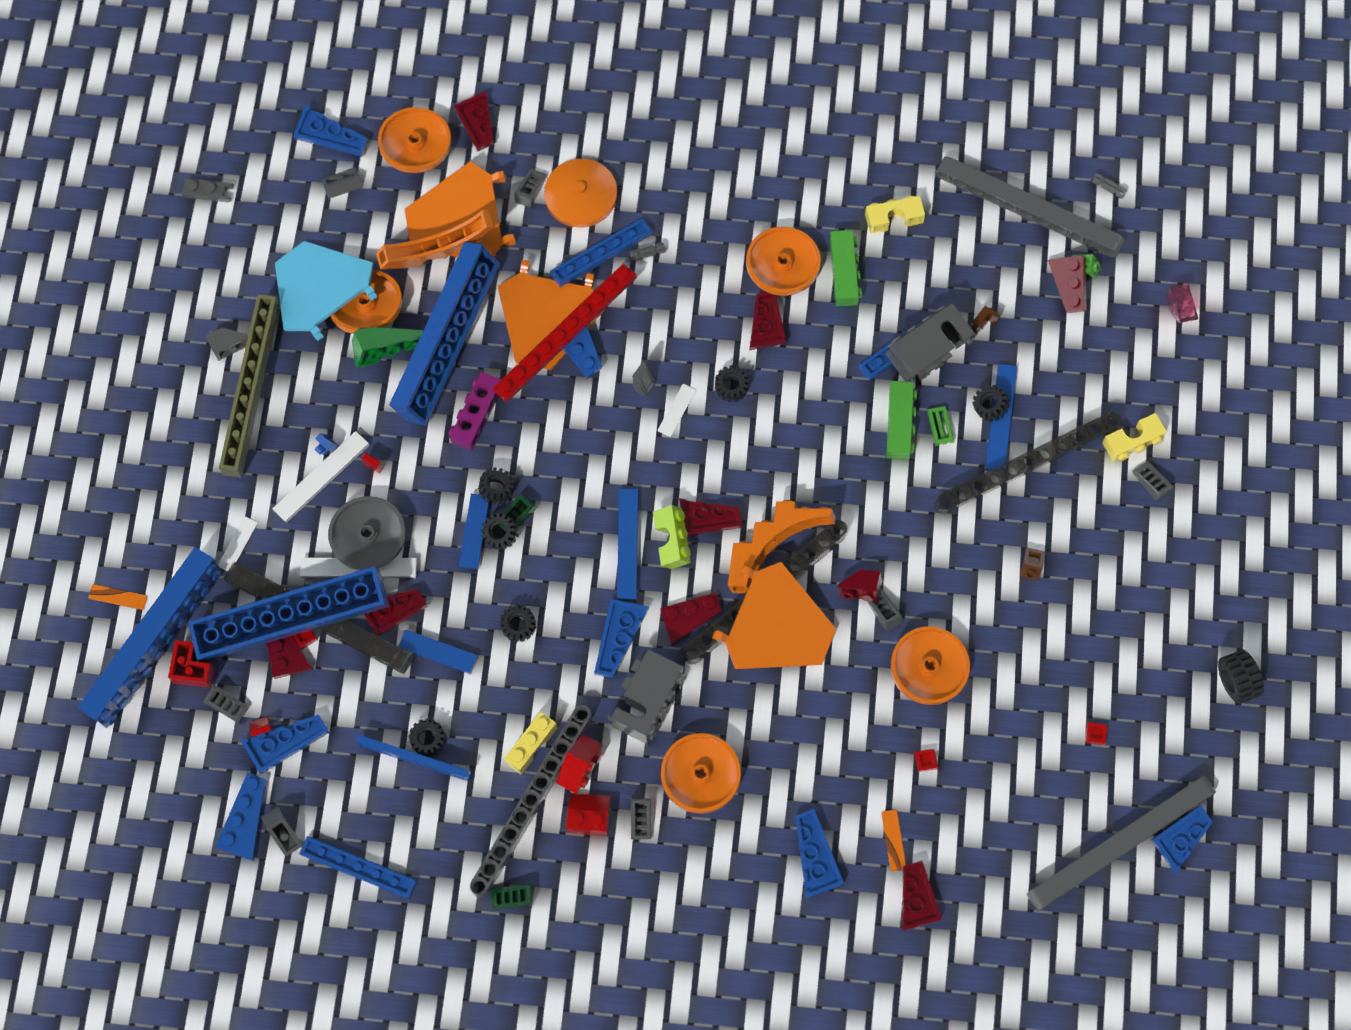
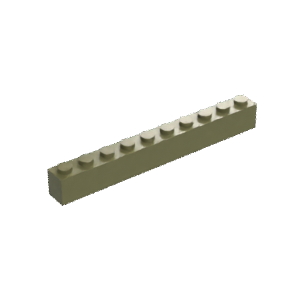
(249, 386)

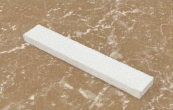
(321, 477)
(334, 568)

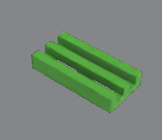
(943, 440)

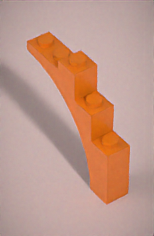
(437, 246)
(768, 535)

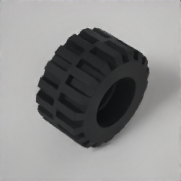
(1241, 676)

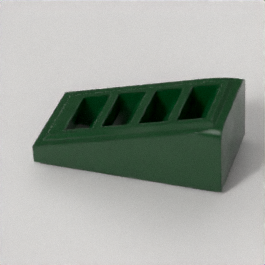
(525, 512)
(519, 904)

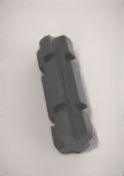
(1109, 185)
(647, 251)

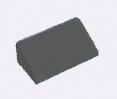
(342, 183)

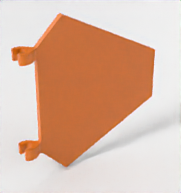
(455, 202)
(536, 307)
(777, 623)

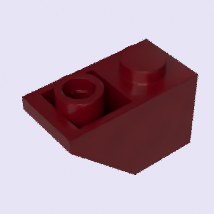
(861, 585)

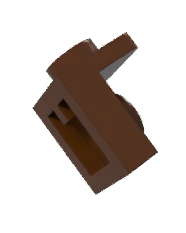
(985, 315)
(1032, 564)

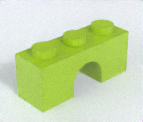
(676, 551)

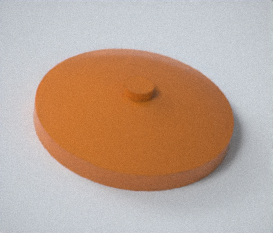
(414, 140)
(580, 193)
(783, 261)
(365, 313)
(930, 665)
(700, 773)

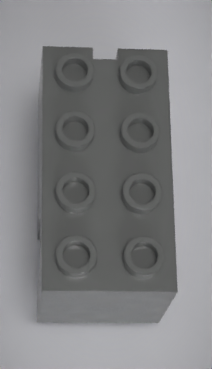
(927, 346)
(649, 692)

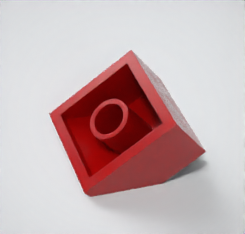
(588, 814)

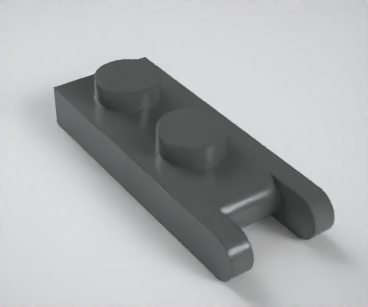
(206, 190)

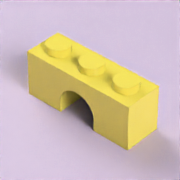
(909, 209)
(1121, 446)
(535, 735)

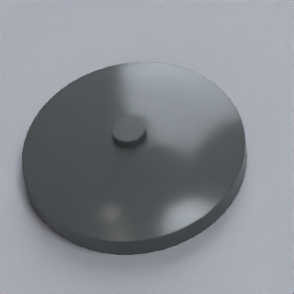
(366, 533)

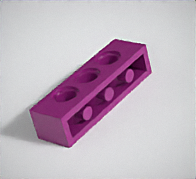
(468, 438)

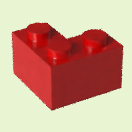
(185, 668)
(578, 763)

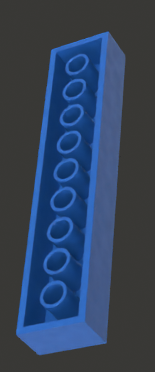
(444, 334)
(288, 614)
(150, 638)

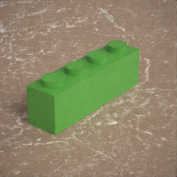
(844, 268)
(900, 420)

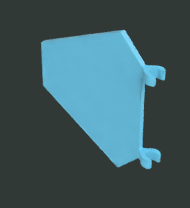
(317, 284)

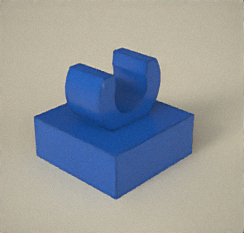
(326, 444)

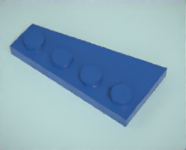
(321, 131)
(619, 631)
(278, 745)
(242, 824)
(817, 861)

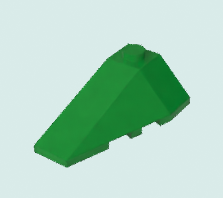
(376, 342)

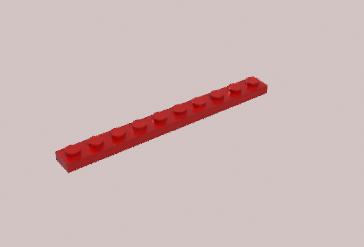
(564, 333)

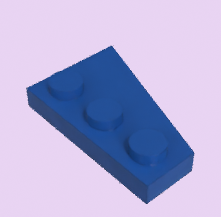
(583, 354)
(1180, 838)

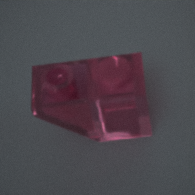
(1181, 304)

